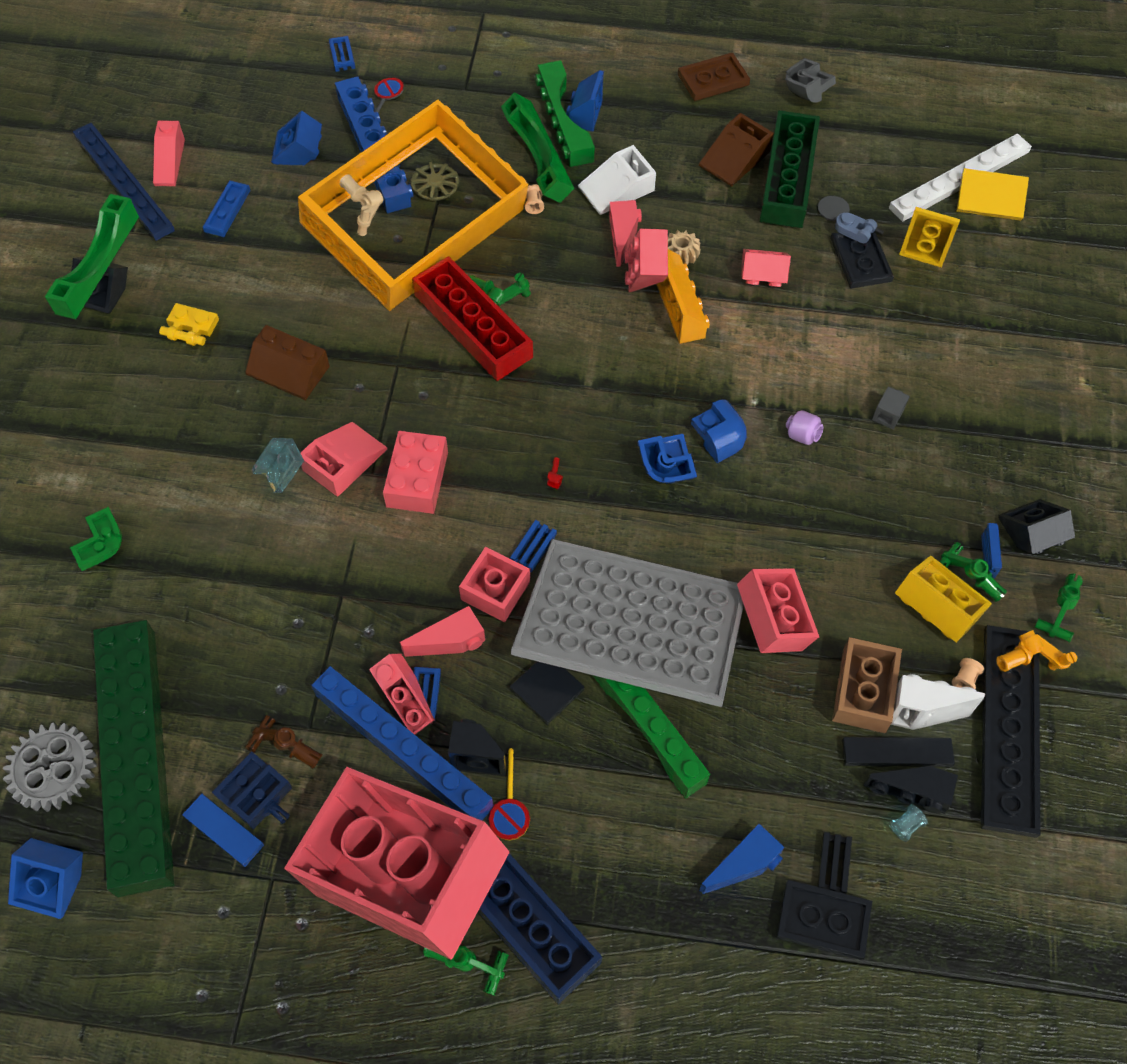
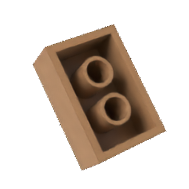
(867, 685)

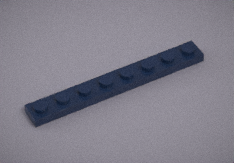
(123, 181)

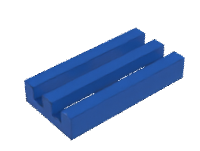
(344, 64)
(525, 541)
(991, 548)
(435, 692)

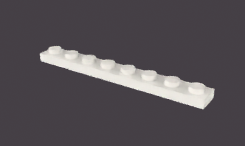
(950, 181)

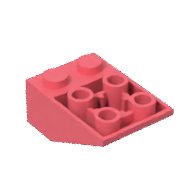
(647, 259)
(341, 457)

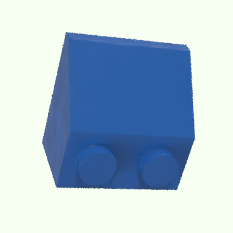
(587, 101)
(297, 141)
(44, 877)

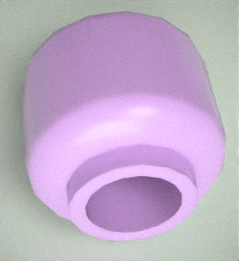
(804, 427)

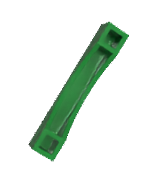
(575, 141)
(551, 173)
(72, 291)
(672, 750)

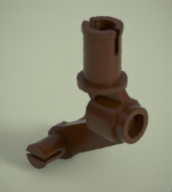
(283, 739)

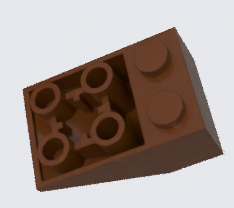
(737, 149)

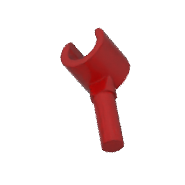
(554, 479)

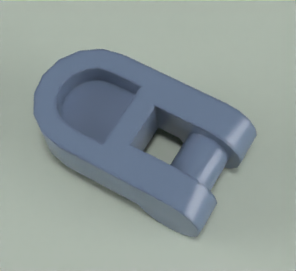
(848, 223)

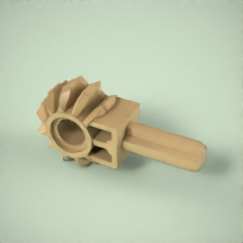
(685, 245)

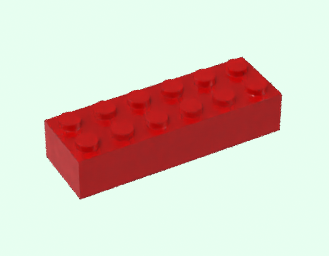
(473, 318)

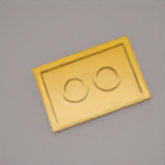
(992, 194)

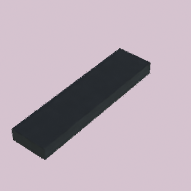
(898, 751)

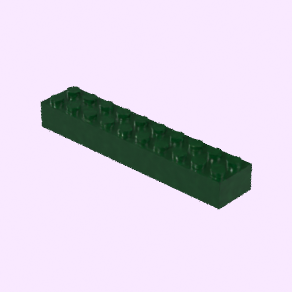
(132, 760)

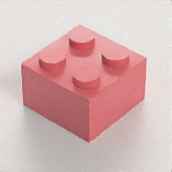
(494, 584)

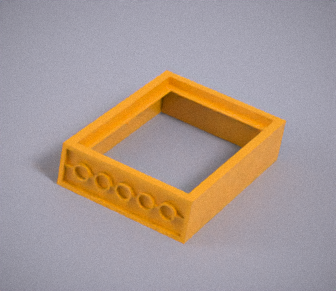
(430, 123)

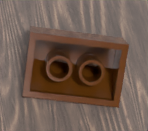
(286, 362)

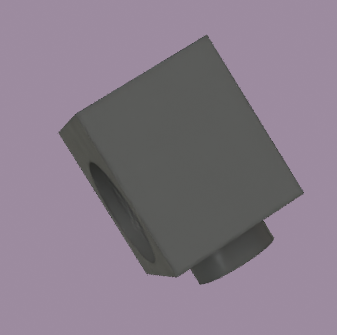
(890, 407)

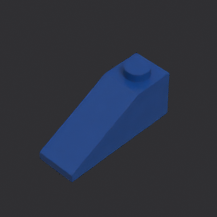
(746, 861)

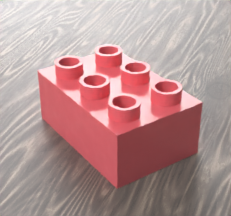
(399, 861)

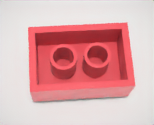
(415, 472)
(777, 610)

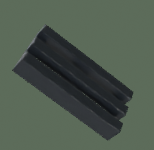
(837, 839)

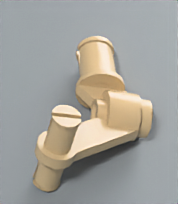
(369, 200)

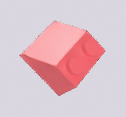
(765, 266)

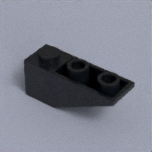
(920, 786)

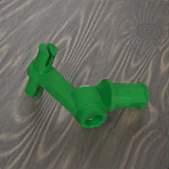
(499, 296)
(974, 569)
(1067, 600)
(466, 959)

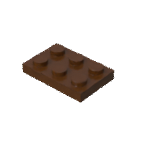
(713, 76)

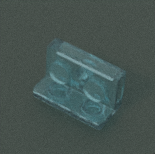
(279, 463)

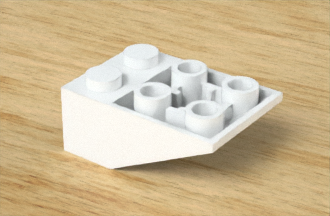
(619, 178)
(929, 703)

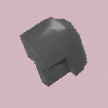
(808, 81)

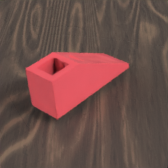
(403, 691)

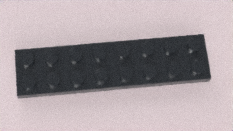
(1010, 739)

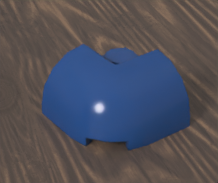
(721, 430)
(667, 459)

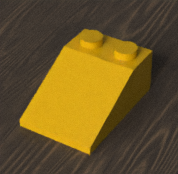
(929, 236)

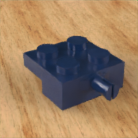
(254, 791)

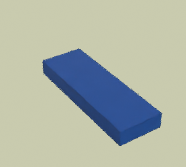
(226, 208)
(223, 830)

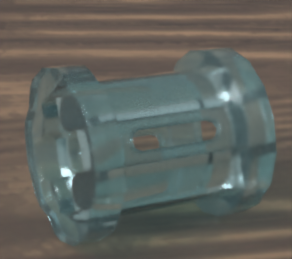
(908, 823)

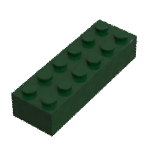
(790, 169)

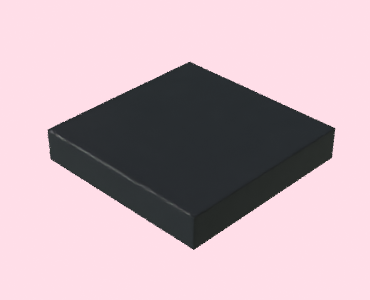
(547, 690)

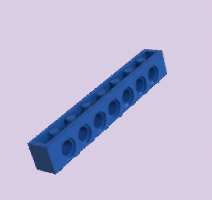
(367, 131)

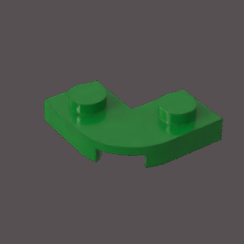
(103, 545)

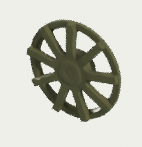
(435, 181)

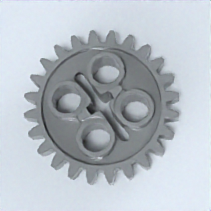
(49, 767)

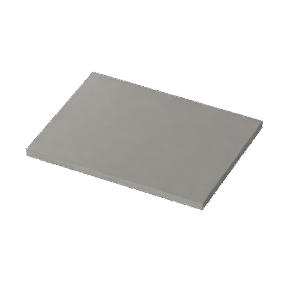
(632, 622)

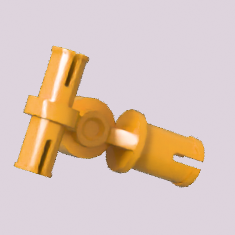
(1028, 646)

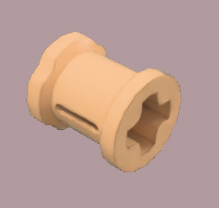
(534, 202)
(968, 673)

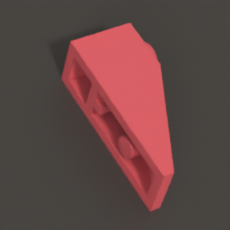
(167, 152)
(623, 223)
(449, 636)

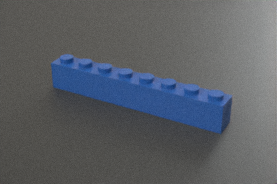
(402, 745)

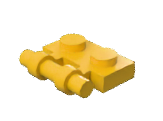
(191, 319)

